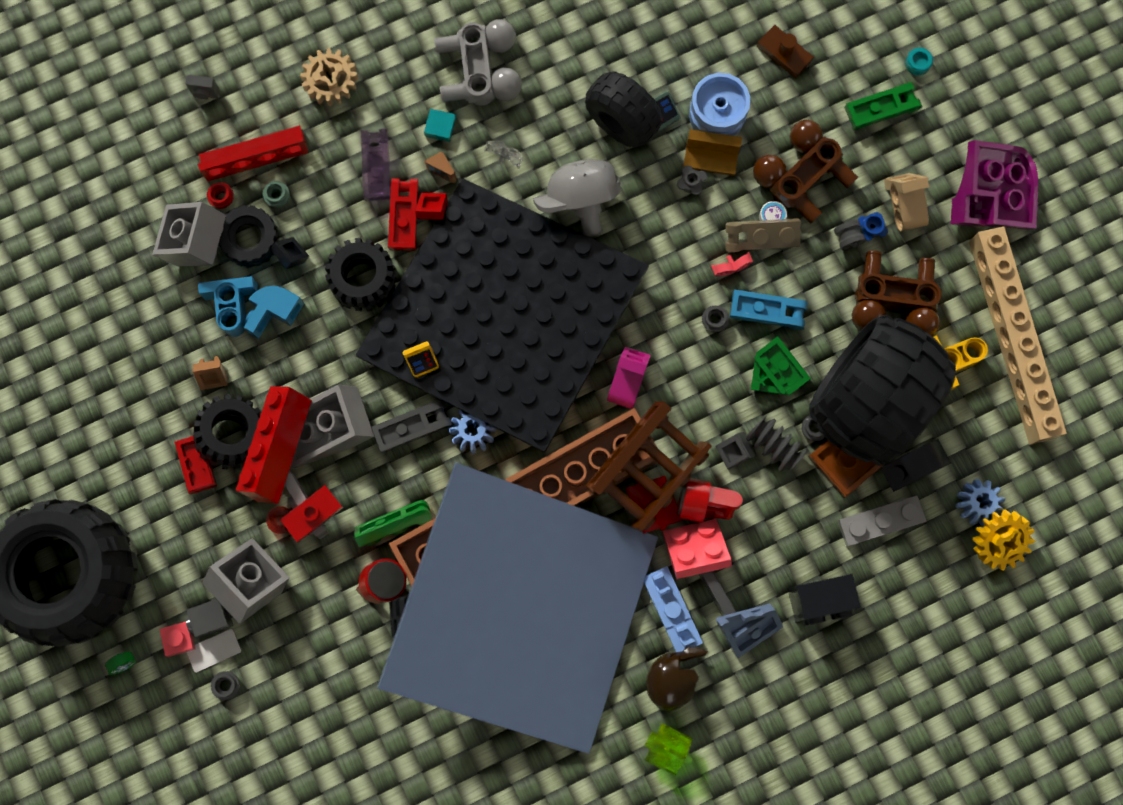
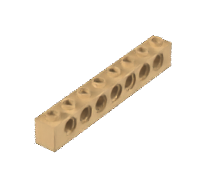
(1017, 336)

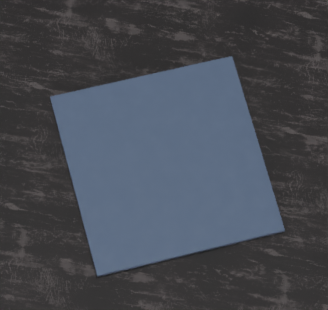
(518, 610)

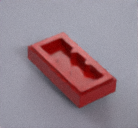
(196, 471)
(311, 513)

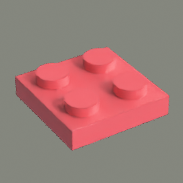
(697, 548)

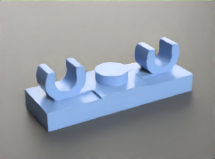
(672, 610)

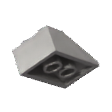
(332, 425)

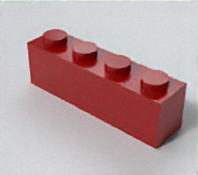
(273, 445)

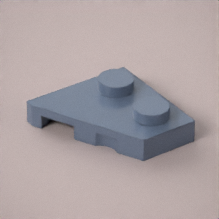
(749, 627)

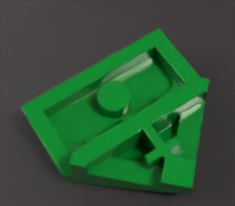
(777, 370)

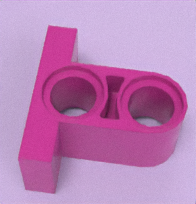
(628, 377)

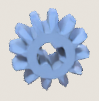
(462, 430)
(971, 506)

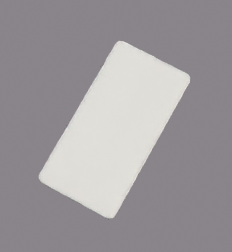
(214, 650)

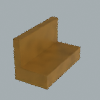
(712, 152)

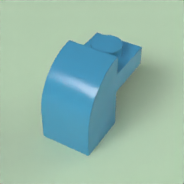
(271, 302)

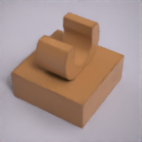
(210, 374)

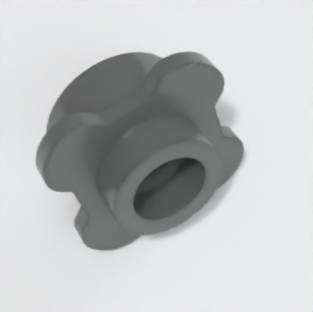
(691, 187)

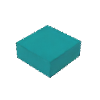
(440, 125)

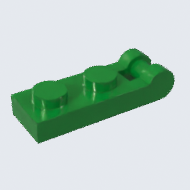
(882, 106)
(392, 523)

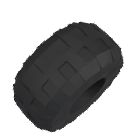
(623, 109)

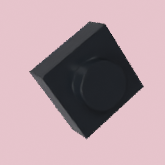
(289, 252)

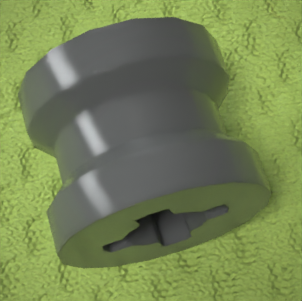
(850, 235)

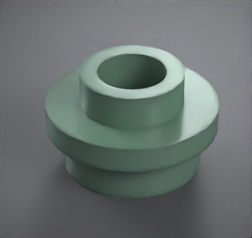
(273, 187)

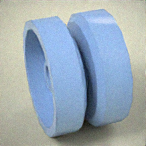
(719, 104)

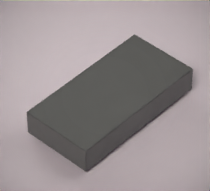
(717, 593)

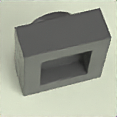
(202, 87)

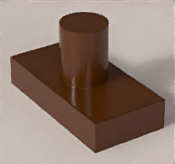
(785, 51)

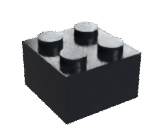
(824, 597)

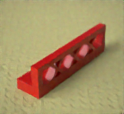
(252, 153)

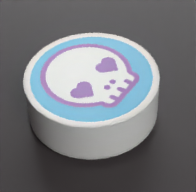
(772, 211)

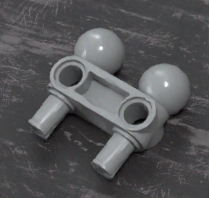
(502, 84)

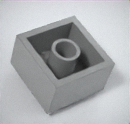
(189, 234)
(245, 580)

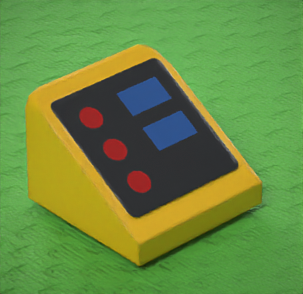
(421, 359)

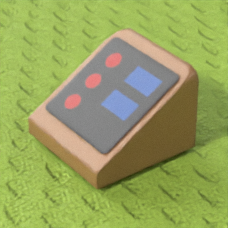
(440, 166)

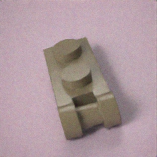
(763, 234)

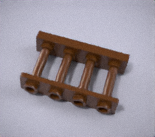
(639, 440)

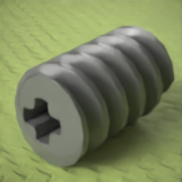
(776, 444)

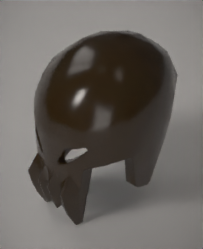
(668, 684)

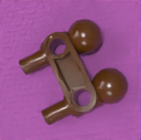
(806, 138)
(897, 295)

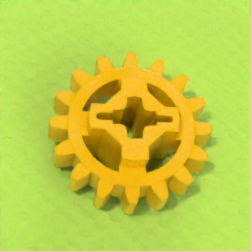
(1003, 540)

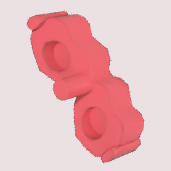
(731, 267)

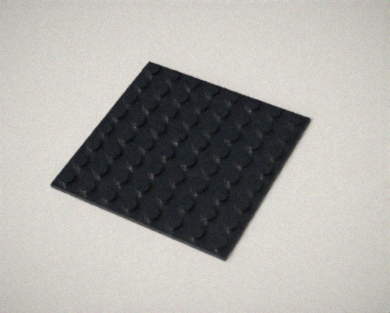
(507, 309)

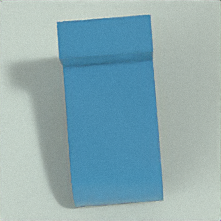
(232, 308)

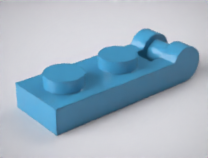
(768, 309)

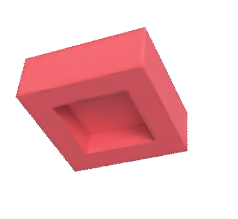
(177, 639)

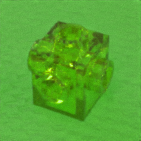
(667, 748)

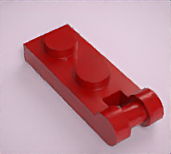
(402, 215)

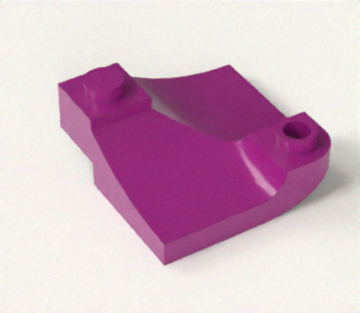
(996, 188)

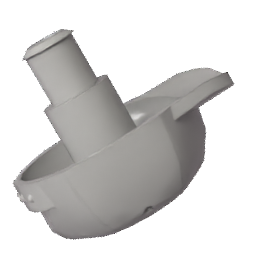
(581, 187)

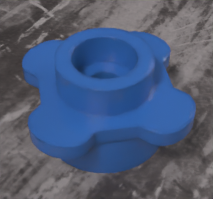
(873, 219)

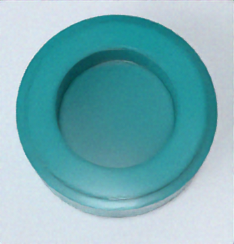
(919, 61)

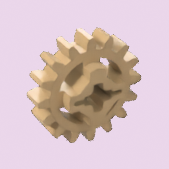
(317, 81)

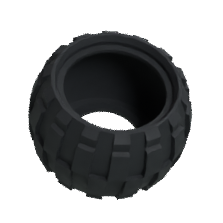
(883, 390)
(103, 580)

